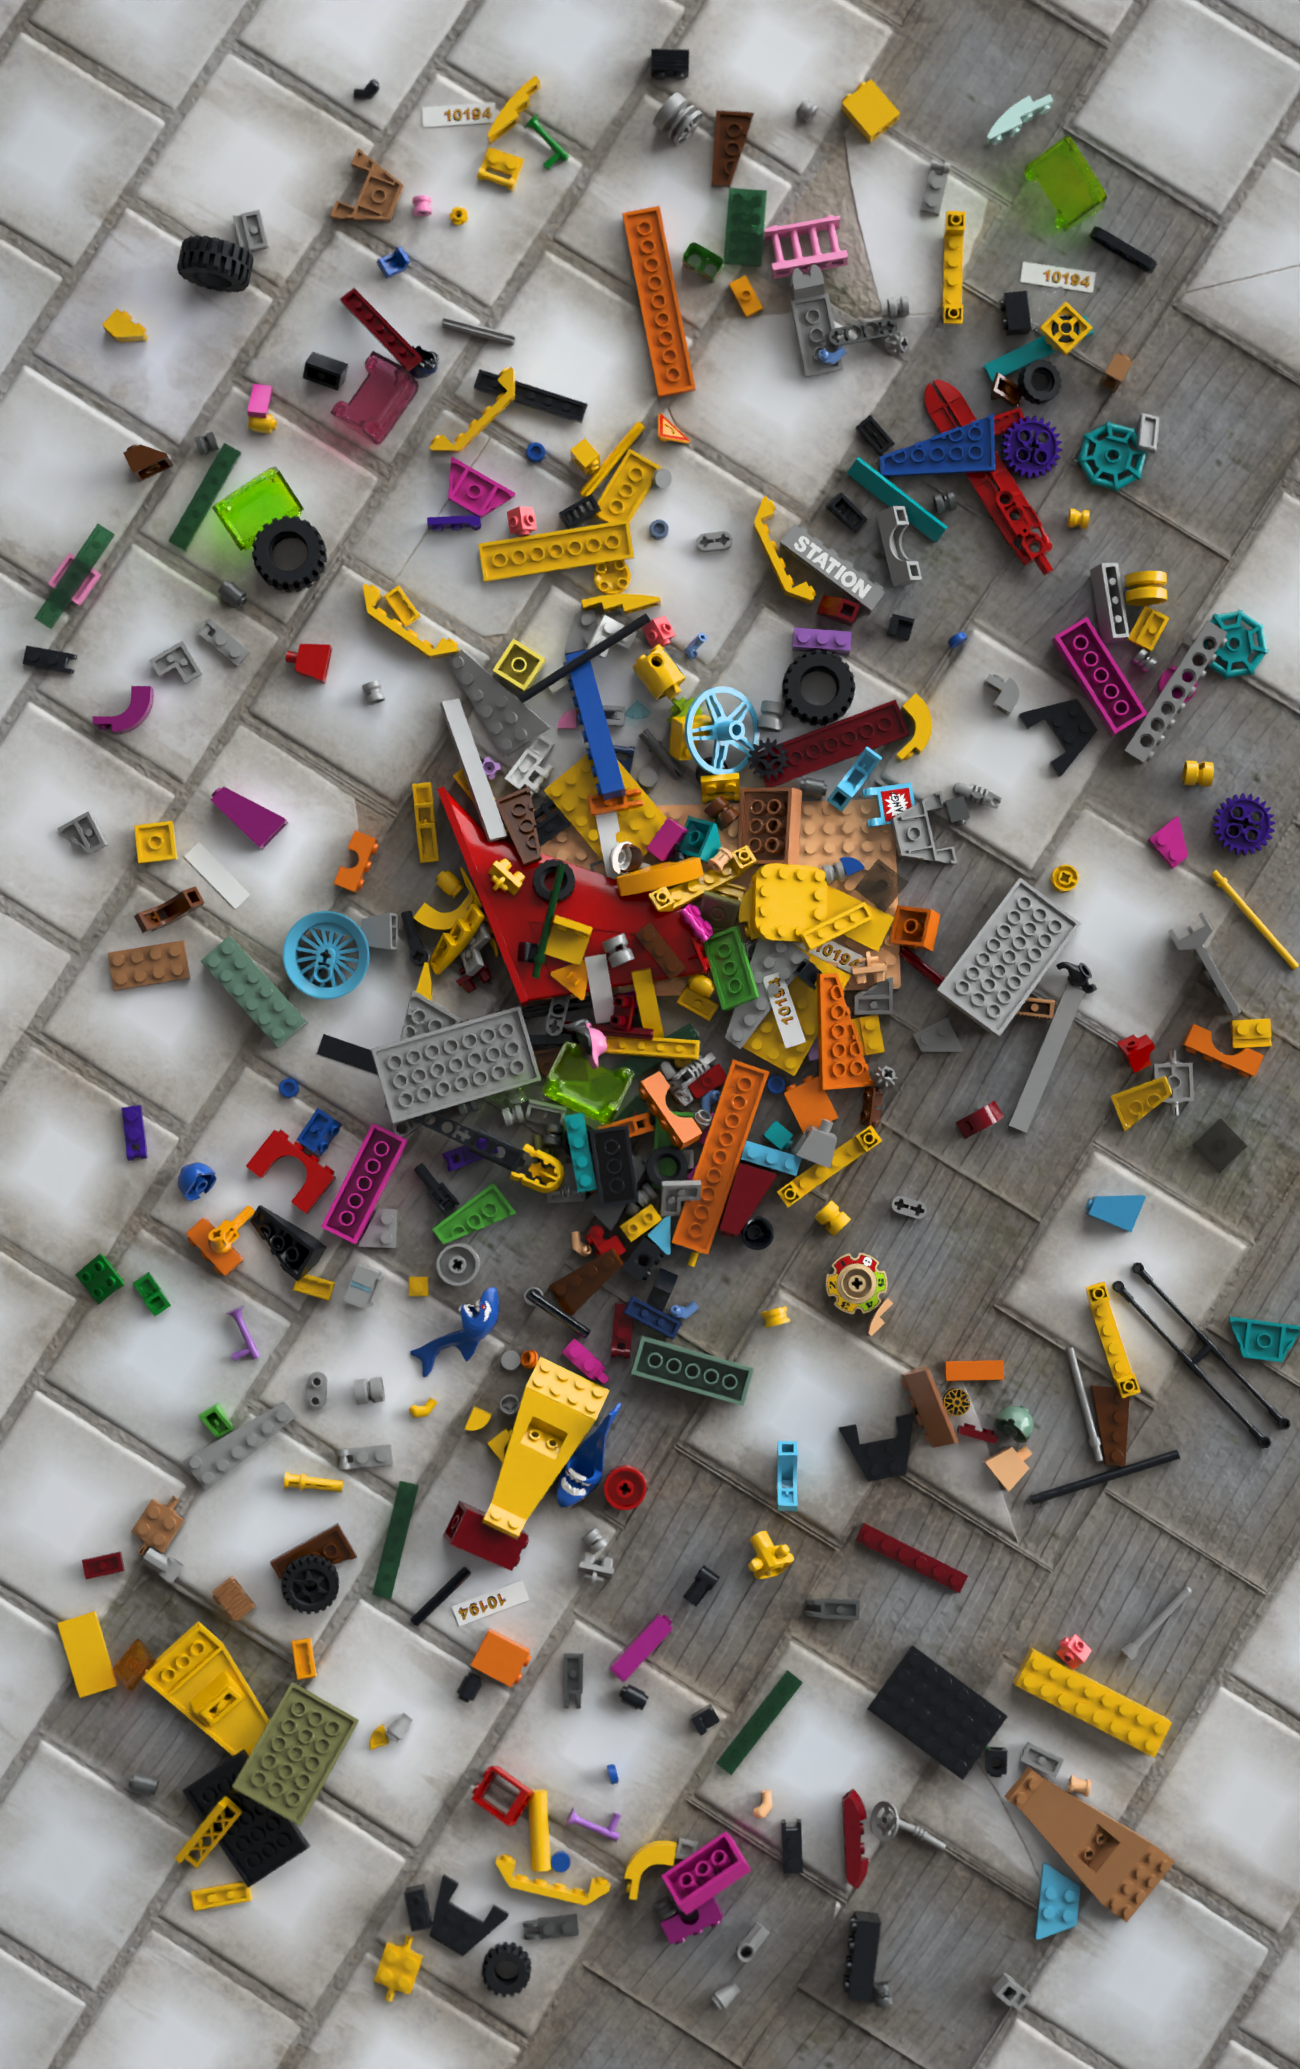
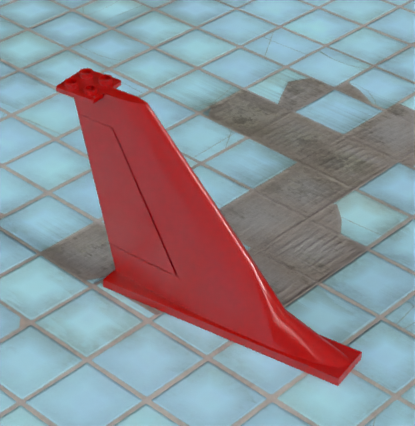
(591, 903)

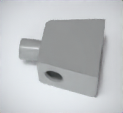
(381, 931)
(817, 1144)

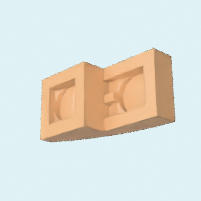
(876, 1322)

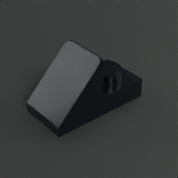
(662, 1289)

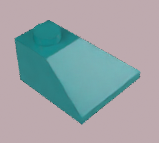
(701, 839)

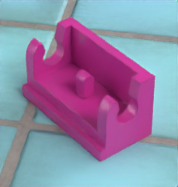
(668, 835)

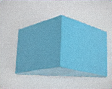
(661, 1235)

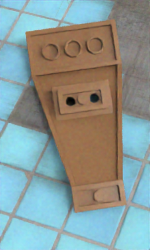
(1102, 1852)

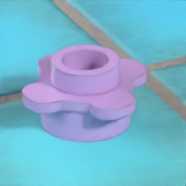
(494, 767)

